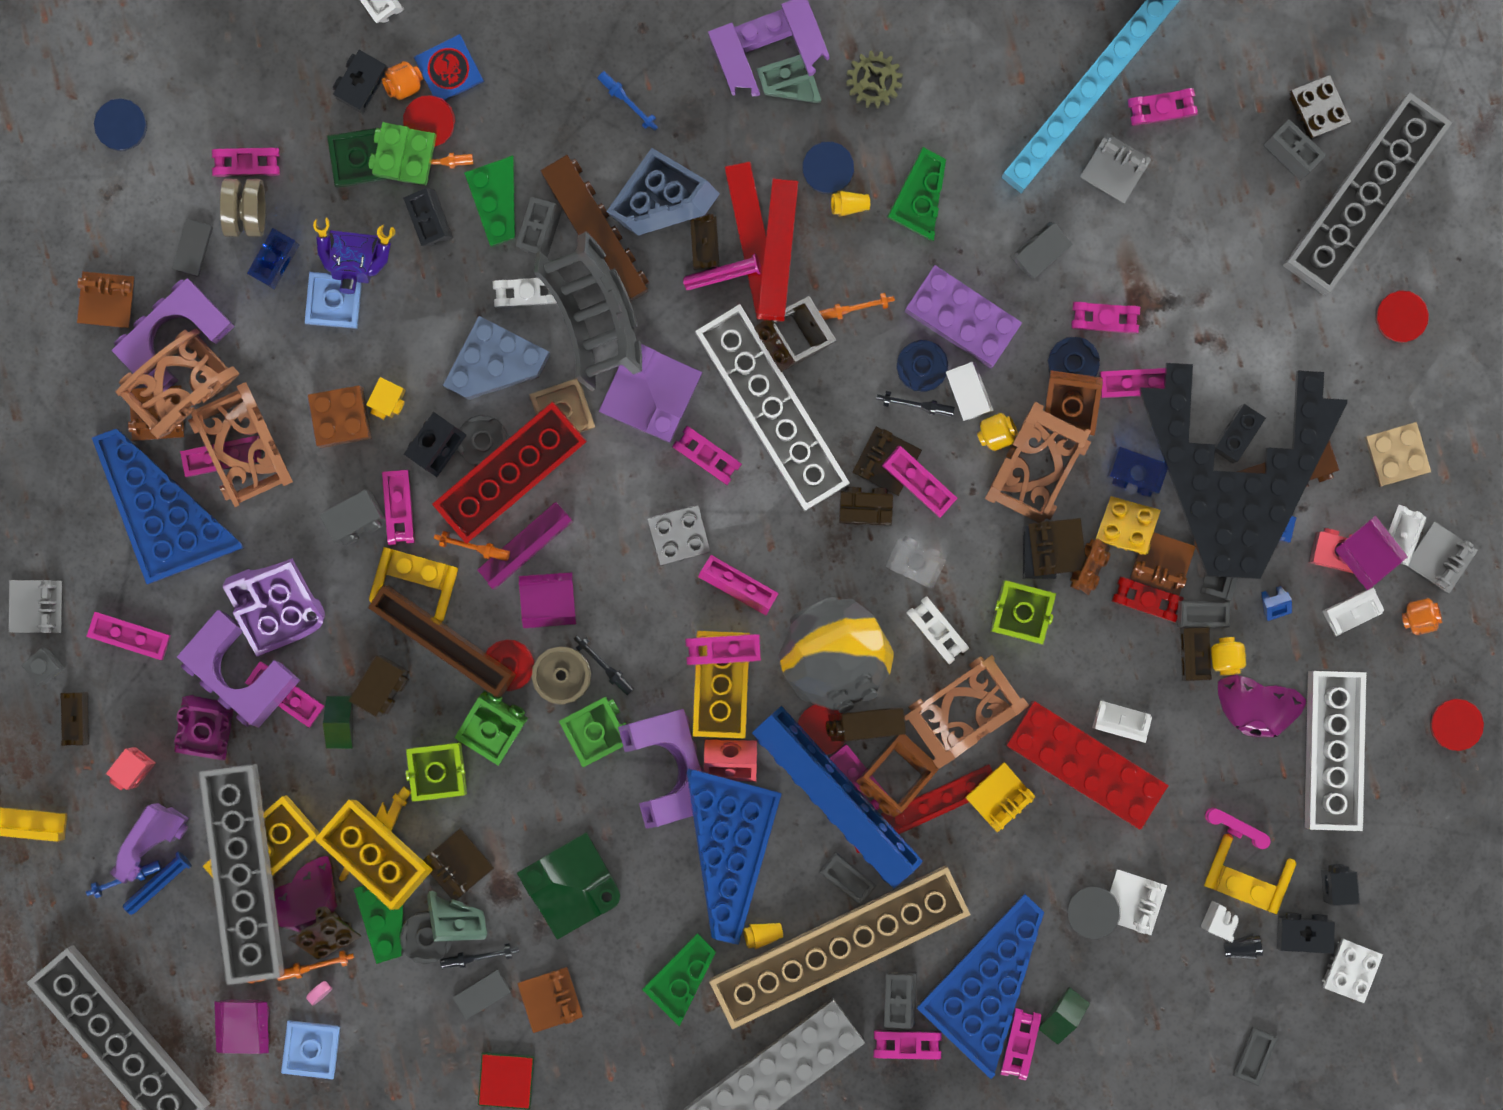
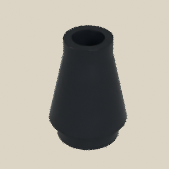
(1246, 947)

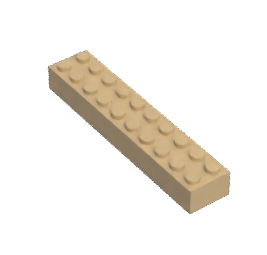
(839, 947)

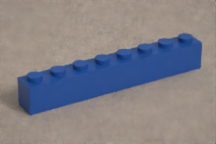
(837, 797)

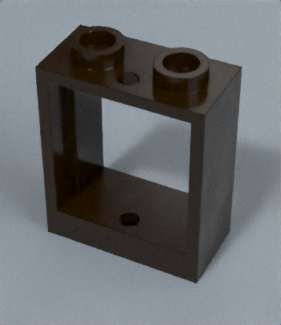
(817, 335)
(866, 724)

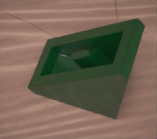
(338, 722)
(1064, 1016)

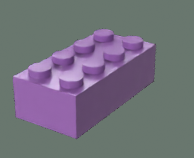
(963, 317)

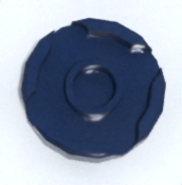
(120, 124)
(828, 167)
(1074, 356)
(922, 365)

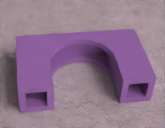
(184, 302)
(204, 658)
(672, 733)

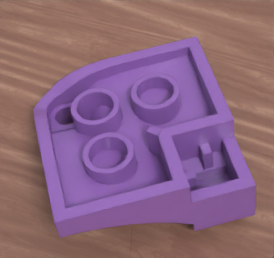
(654, 397)
(273, 606)
(151, 829)

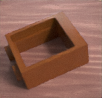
(915, 757)

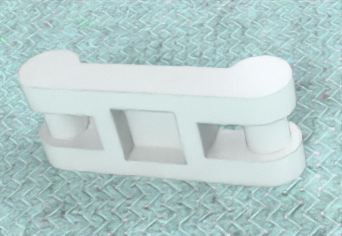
(526, 293)
(937, 630)

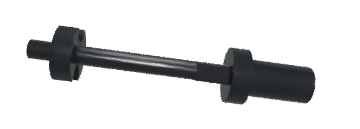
(930, 407)
(614, 675)
(462, 960)

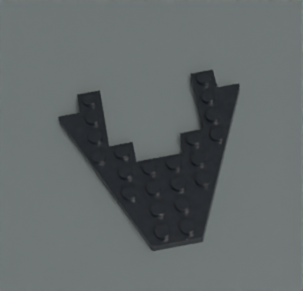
(1239, 514)

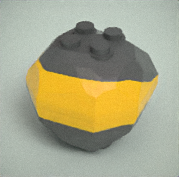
(835, 654)

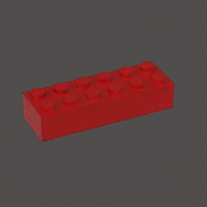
(509, 472)
(1086, 765)

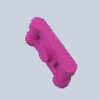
(1162, 107)
(245, 162)
(1105, 317)
(706, 455)
(1237, 827)
(907, 1044)
(1020, 1044)

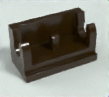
(704, 242)
(1195, 654)
(74, 719)

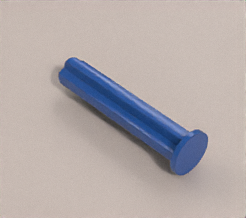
(157, 883)

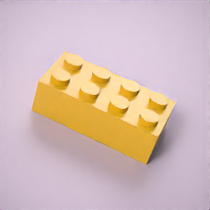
(720, 695)
(286, 832)
(373, 854)

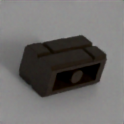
(866, 508)

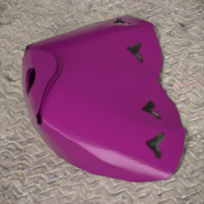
(1259, 706)
(306, 896)

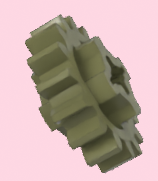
(884, 73)

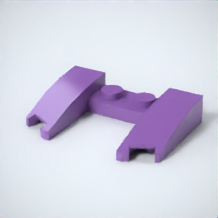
(792, 20)

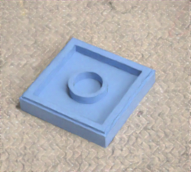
(328, 305)
(310, 1049)

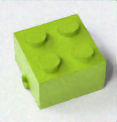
(1023, 612)
(436, 771)

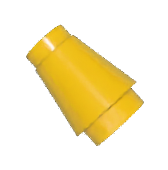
(848, 203)
(762, 934)

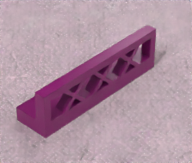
(526, 545)

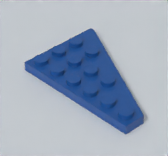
(161, 519)
(732, 837)
(980, 993)

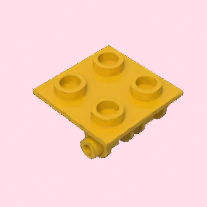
(1128, 525)
(1000, 797)

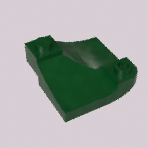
(570, 885)

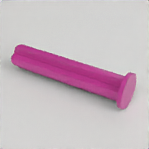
(722, 273)

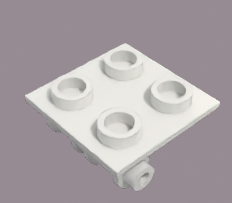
(1138, 901)
(1352, 970)

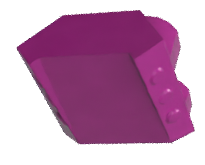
(1371, 553)
(547, 600)
(203, 728)
(242, 1026)

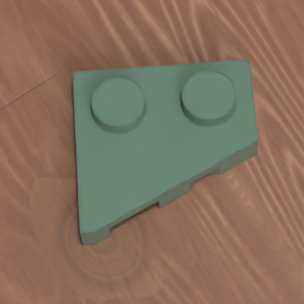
(788, 80)
(454, 920)

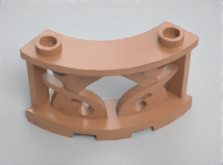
(212, 369)
(1034, 427)
(271, 463)
(1000, 710)

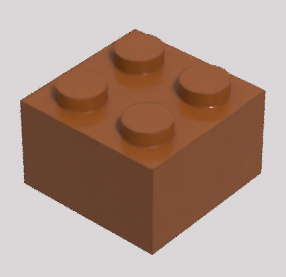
(1074, 399)
(339, 416)

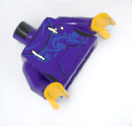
(352, 255)

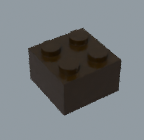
(379, 686)

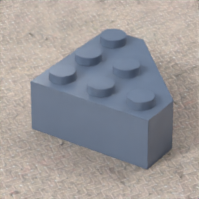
(661, 195)
(494, 361)

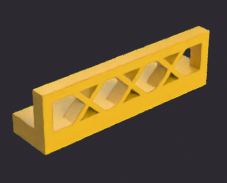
(32, 824)

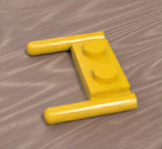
(418, 571)
(1244, 886)

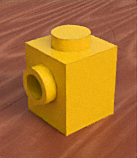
(386, 399)

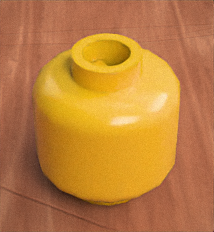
(997, 431)
(1228, 656)

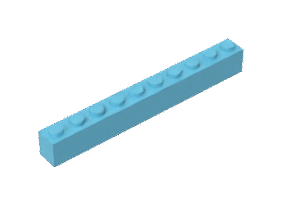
(1087, 92)

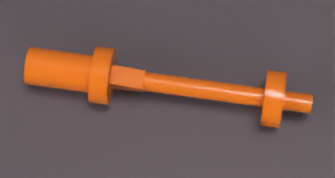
(454, 160)
(838, 311)
(487, 550)
(297, 970)

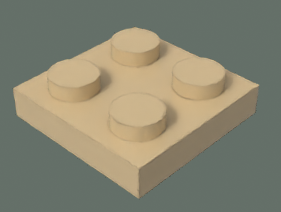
(1397, 454)

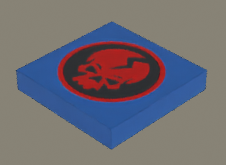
(449, 68)

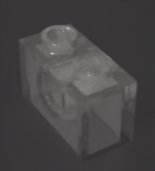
(899, 562)

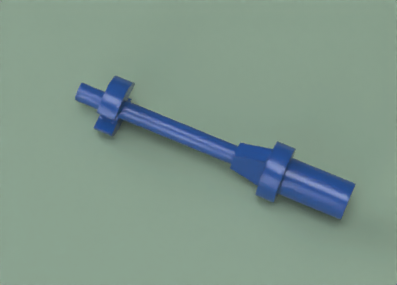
(615, 89)
(145, 870)

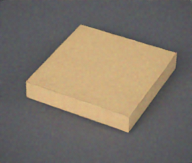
(571, 401)

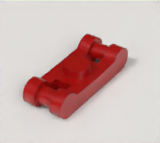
(1147, 599)

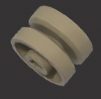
(242, 207)
(548, 684)

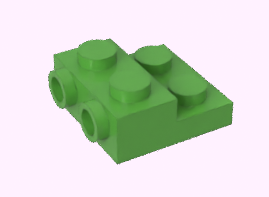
(402, 154)
(491, 727)
(594, 731)

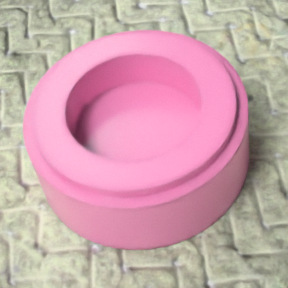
(318, 993)

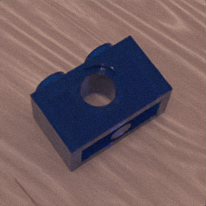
(273, 258)
(1153, 470)

